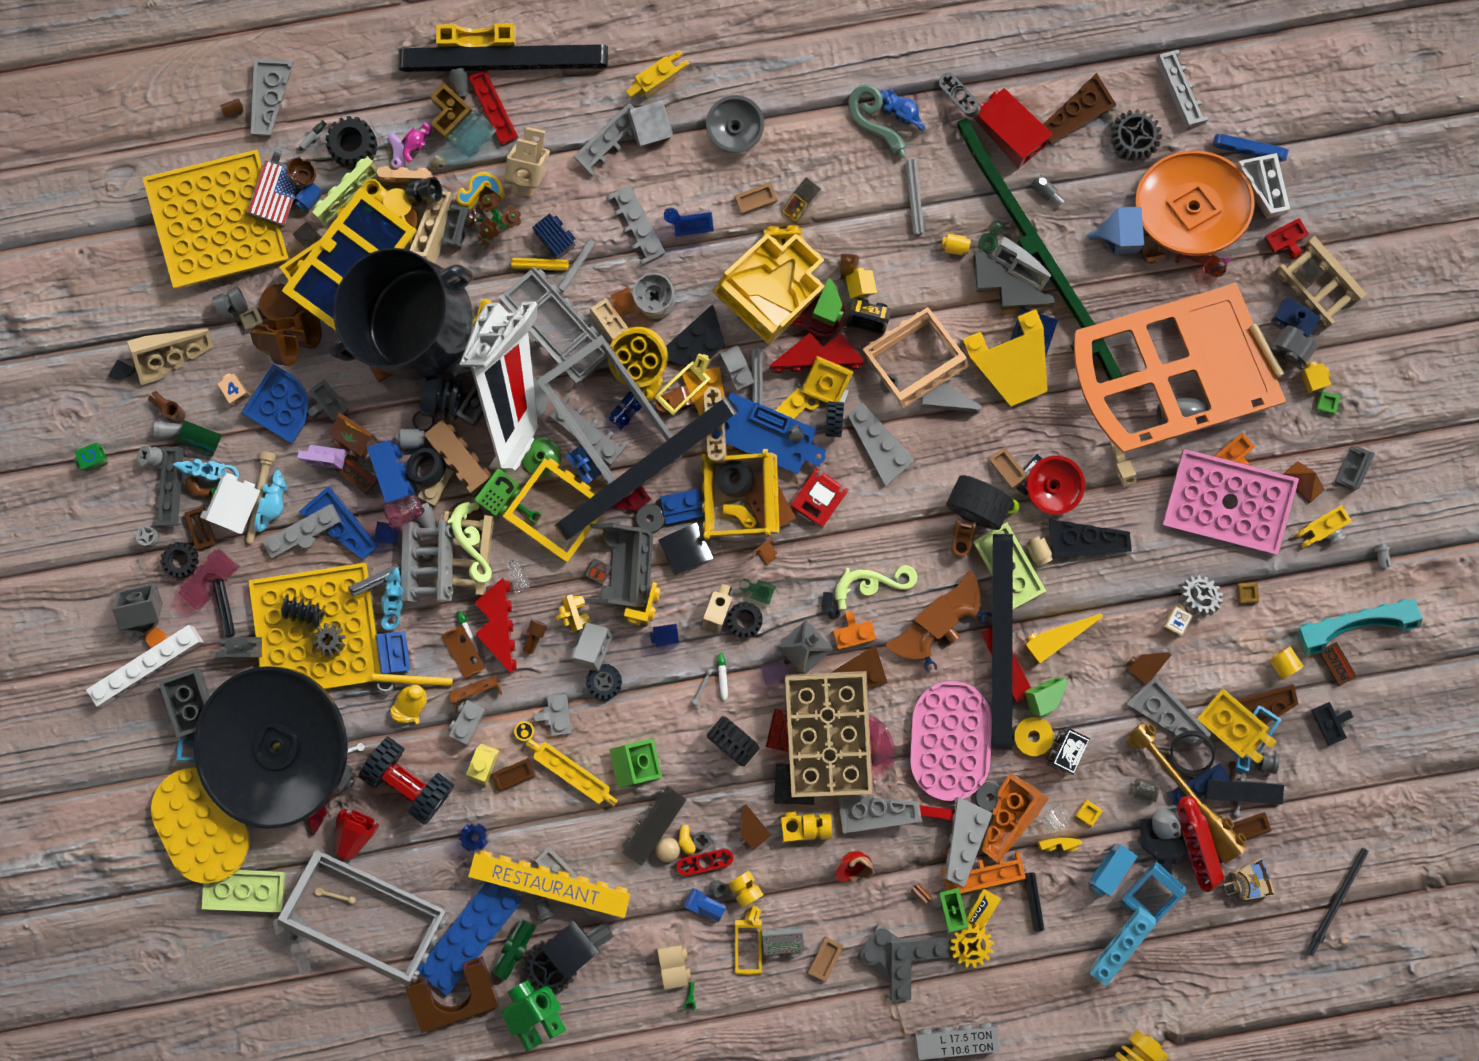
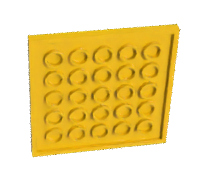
(205, 220)
(290, 643)

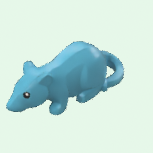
(206, 471)
(272, 505)
(391, 602)

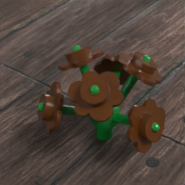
(490, 227)

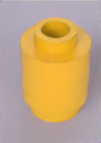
(956, 244)

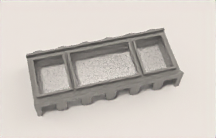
(557, 324)

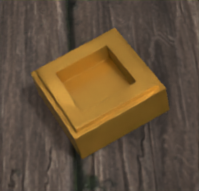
(1247, 593)

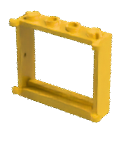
(771, 503)

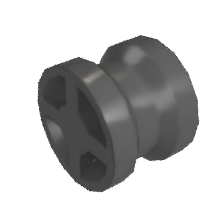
(1269, 763)

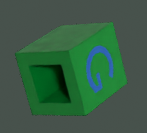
(90, 457)

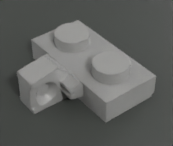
(556, 715)

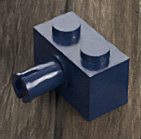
(1295, 315)

